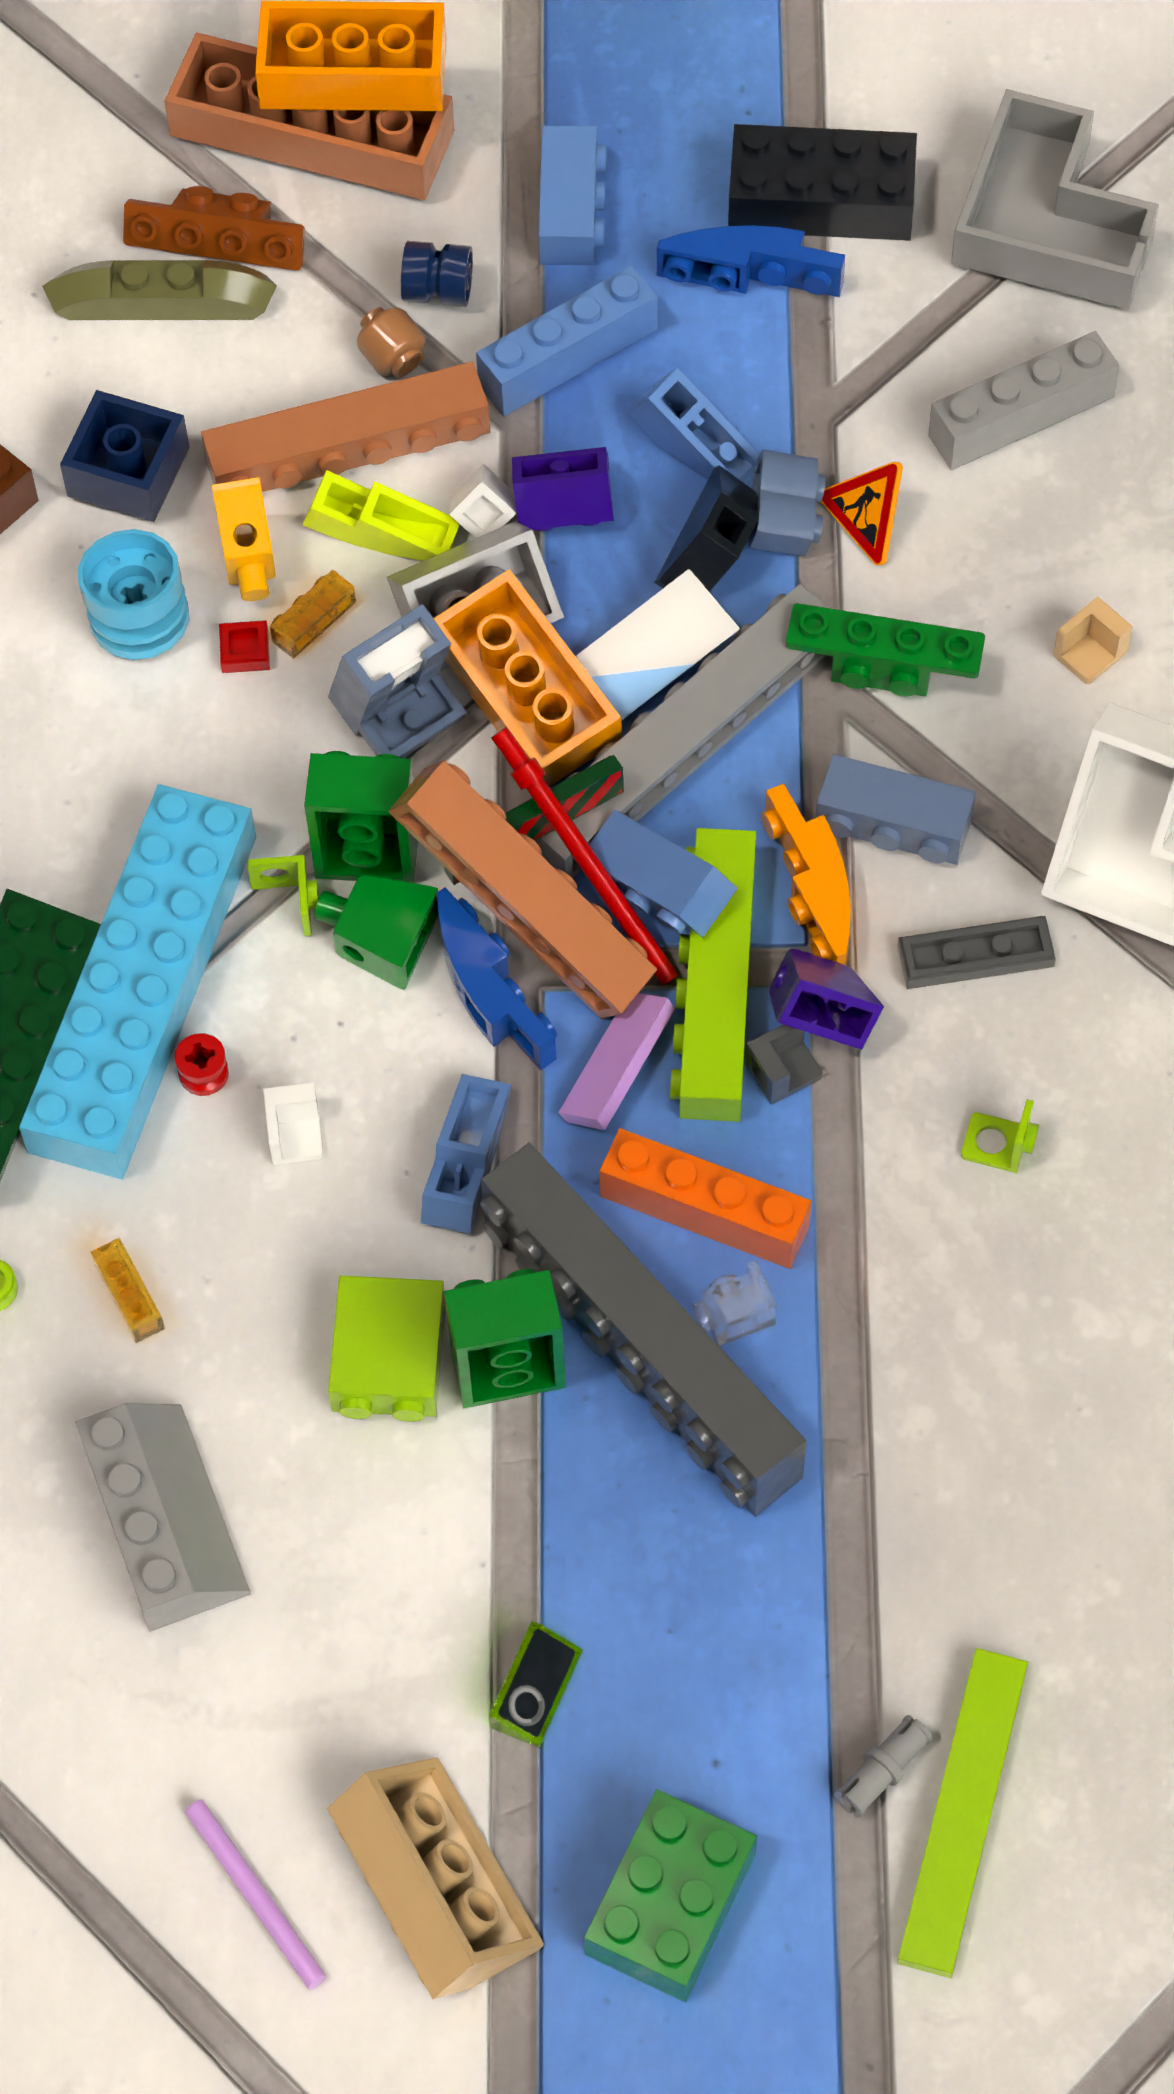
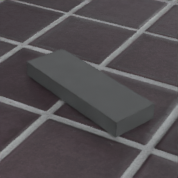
(976, 952)

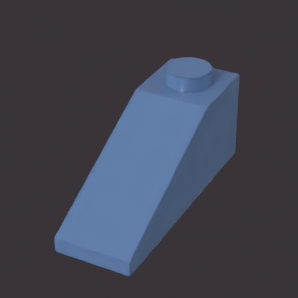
(693, 429)

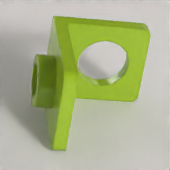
(295, 876)
(1018, 1136)

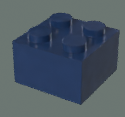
(125, 455)

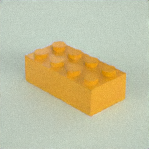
(351, 55)
(527, 677)

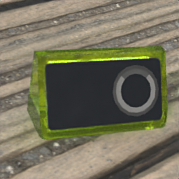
(534, 1685)

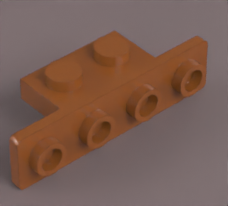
(215, 227)

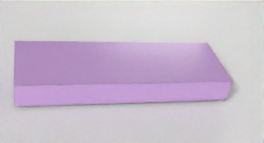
(616, 1062)

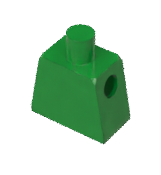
(381, 925)

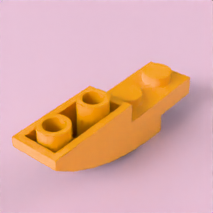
(818, 874)

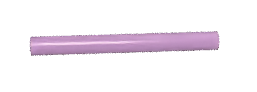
(255, 1894)

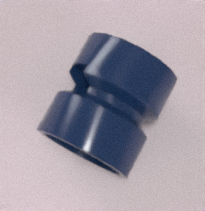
(436, 273)

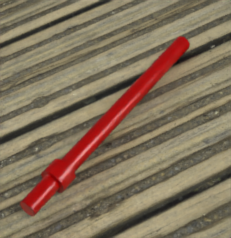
(529, 775)

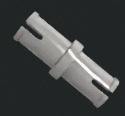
(883, 1766)

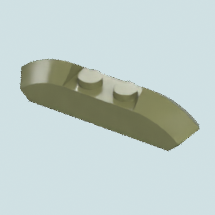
(160, 291)

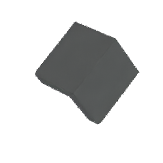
(781, 1063)

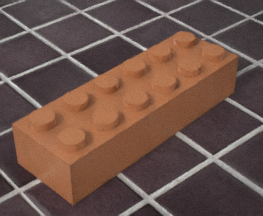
(219, 106)

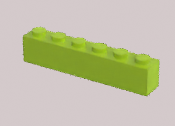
(716, 988)

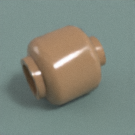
(391, 341)

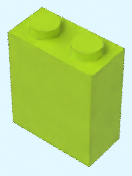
(387, 1347)

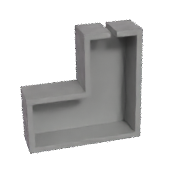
(1037, 223)

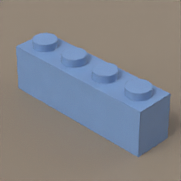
(567, 340)

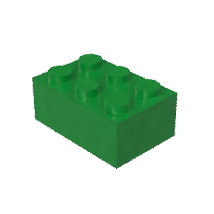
(351, 820)
(505, 1337)
(670, 1895)

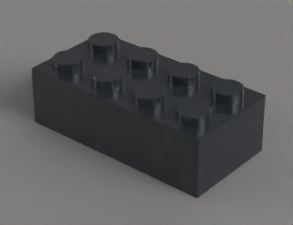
(823, 181)

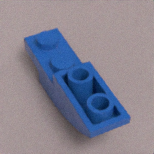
(735, 254)
(483, 983)

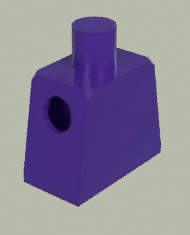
(812, 996)

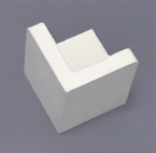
(482, 503)
(293, 1123)

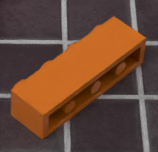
(705, 1198)

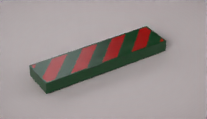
(577, 796)

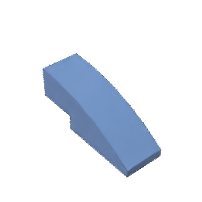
(464, 1153)

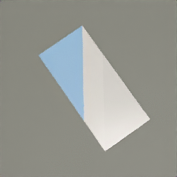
(657, 643)

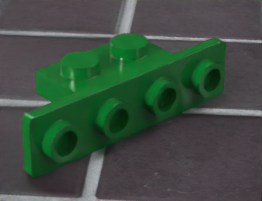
(884, 650)

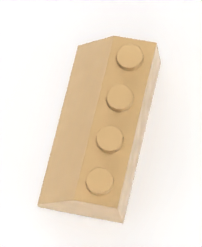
(434, 1876)

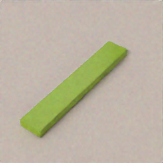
(962, 1813)

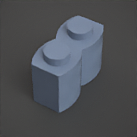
(786, 503)

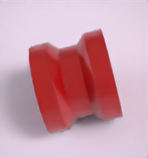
(204, 1077)

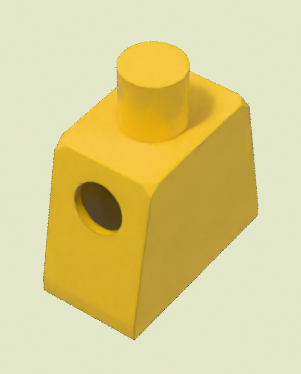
(245, 536)

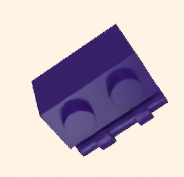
(563, 489)

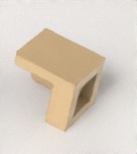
(1092, 640)

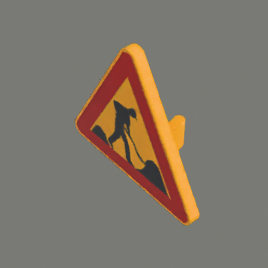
(867, 508)

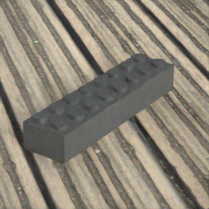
(643, 1331)

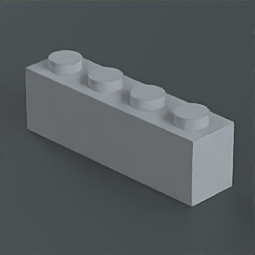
(1023, 400)

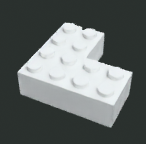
(1120, 827)

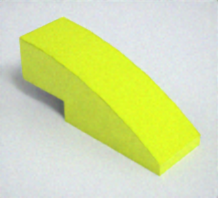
(379, 519)

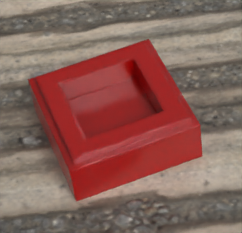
(244, 646)

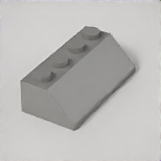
(162, 1511)

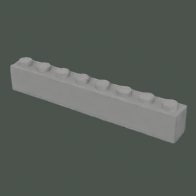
(697, 719)

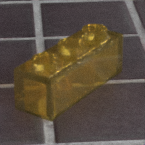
(312, 613)
(127, 1290)

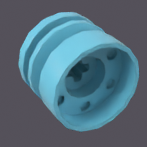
(133, 594)

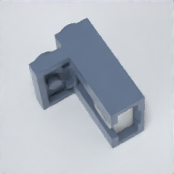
(394, 688)

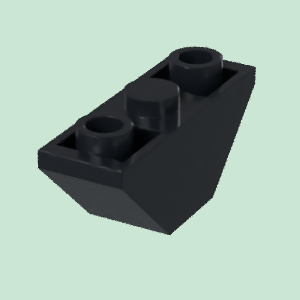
(713, 531)

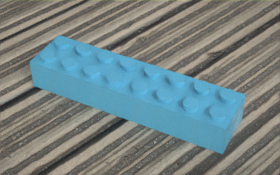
(138, 982)

